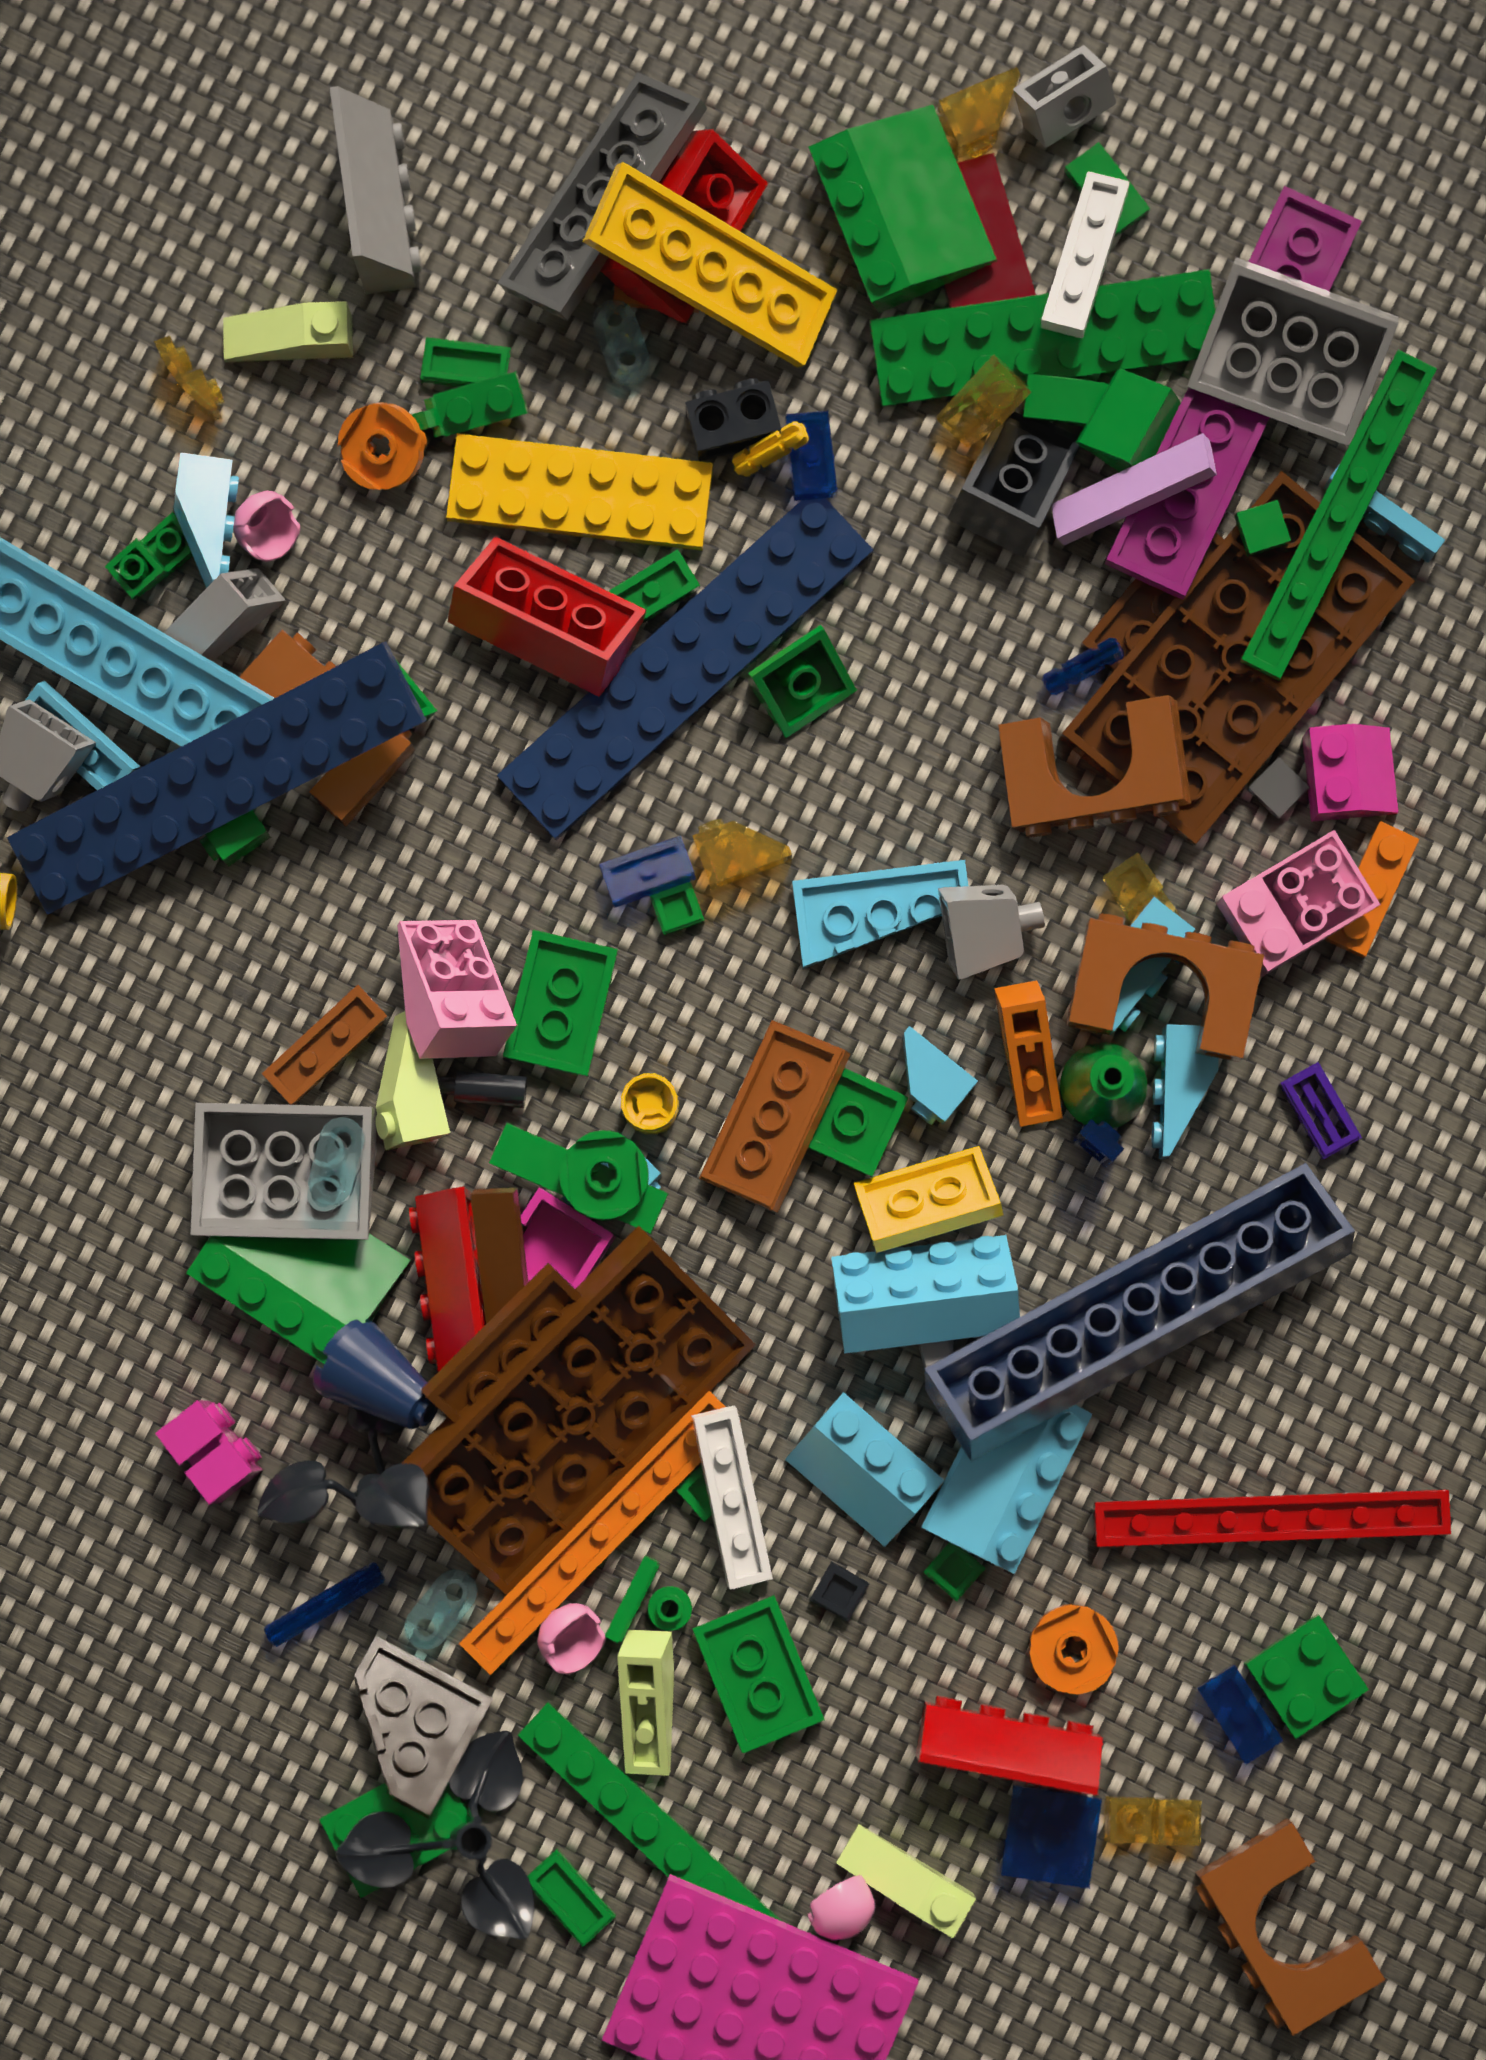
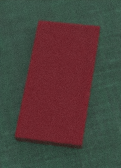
(1010, 274)

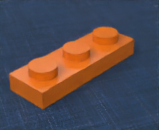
(1383, 869)

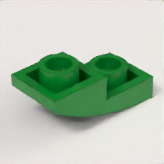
(1062, 399)
(150, 559)

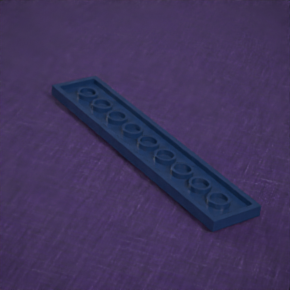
(685, 664)
(217, 778)

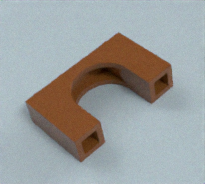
(1153, 781)
(353, 784)
(1225, 973)
(1296, 1991)

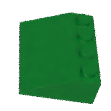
(902, 206)
(301, 1284)

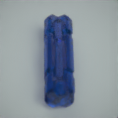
(1083, 666)

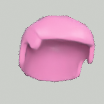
(266, 526)
(570, 1638)
(843, 1909)

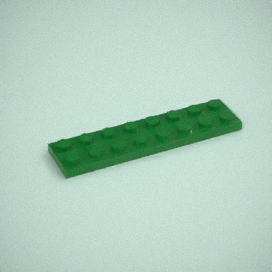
(1127, 329)

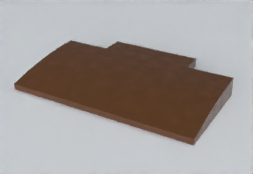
(1194, 652)
(566, 1402)

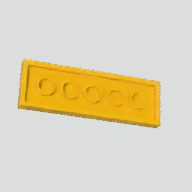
(709, 265)
(579, 492)

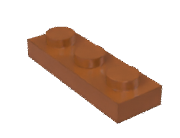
(325, 1045)

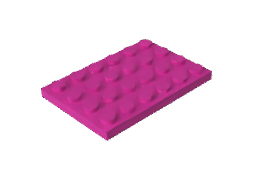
(751, 1988)

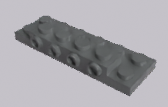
(642, 131)

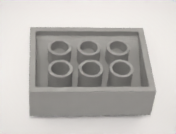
(374, 193)
(1293, 351)
(257, 1167)

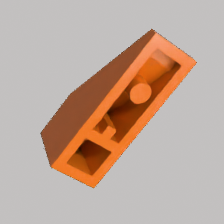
(1029, 1052)

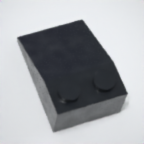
(1015, 481)

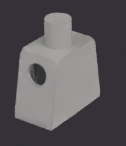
(38, 754)
(984, 926)

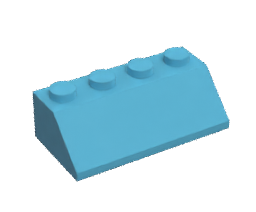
(1002, 1496)

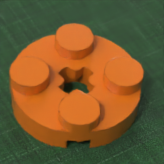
(358, 450)
(1097, 1658)

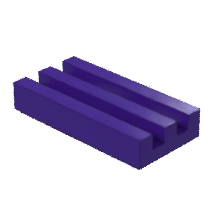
(1305, 1119)

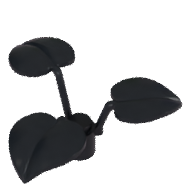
(385, 1499)
(501, 1896)

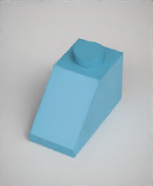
(933, 1079)

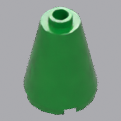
(1088, 1094)

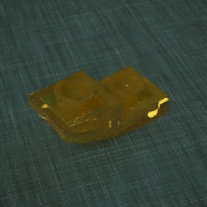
(201, 392)
(1152, 1820)

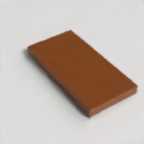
(774, 1116)

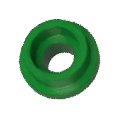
(683, 1602)

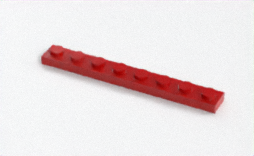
(1272, 1518)

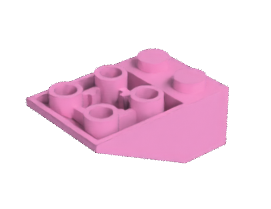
(1298, 902)
(452, 990)

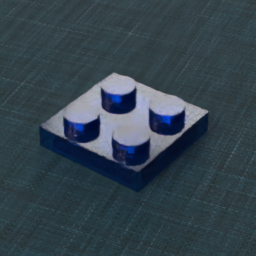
(1051, 1836)

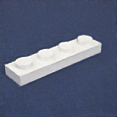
(1085, 254)
(732, 1497)

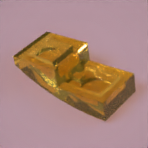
(1135, 886)

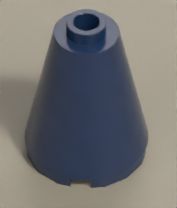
(373, 1377)

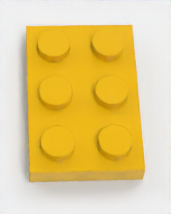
(928, 1199)

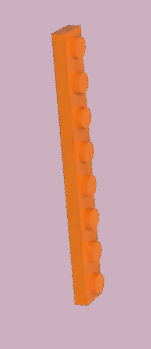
(588, 1542)

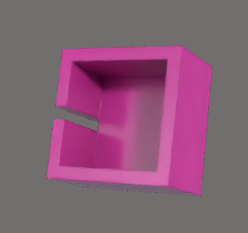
(562, 1238)
(217, 1456)

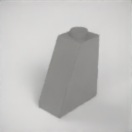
(226, 612)

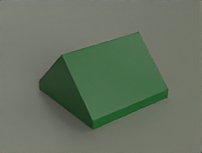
(1129, 420)
(801, 681)

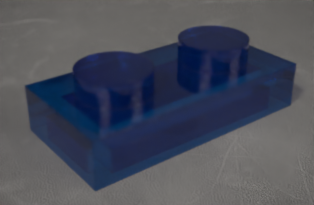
(813, 463)
(647, 871)
(1100, 1142)
(1239, 1714)

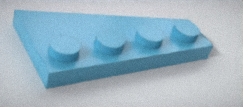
(867, 906)

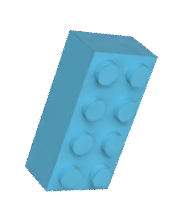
(925, 1293)

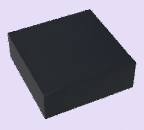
(839, 1591)

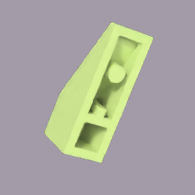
(290, 333)
(409, 1094)
(646, 1701)
(907, 1880)

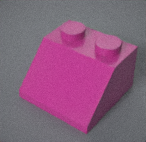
(1349, 771)

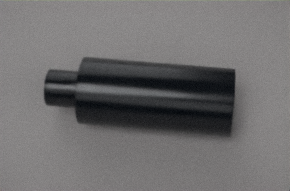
(486, 1089)

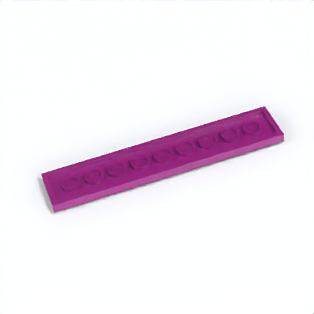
(1171, 537)

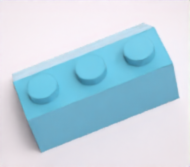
(864, 1469)

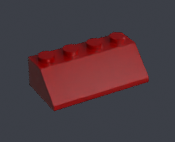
(712, 178)
(545, 615)
(450, 1271)
(1010, 1746)

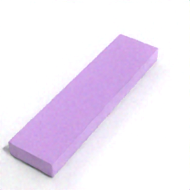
(1133, 489)

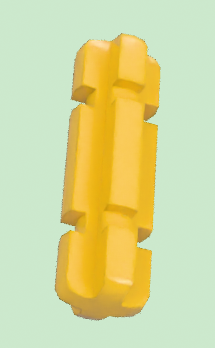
(770, 449)

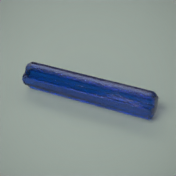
(324, 1604)

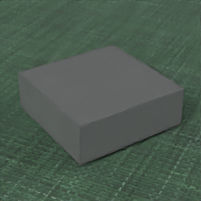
(1278, 788)

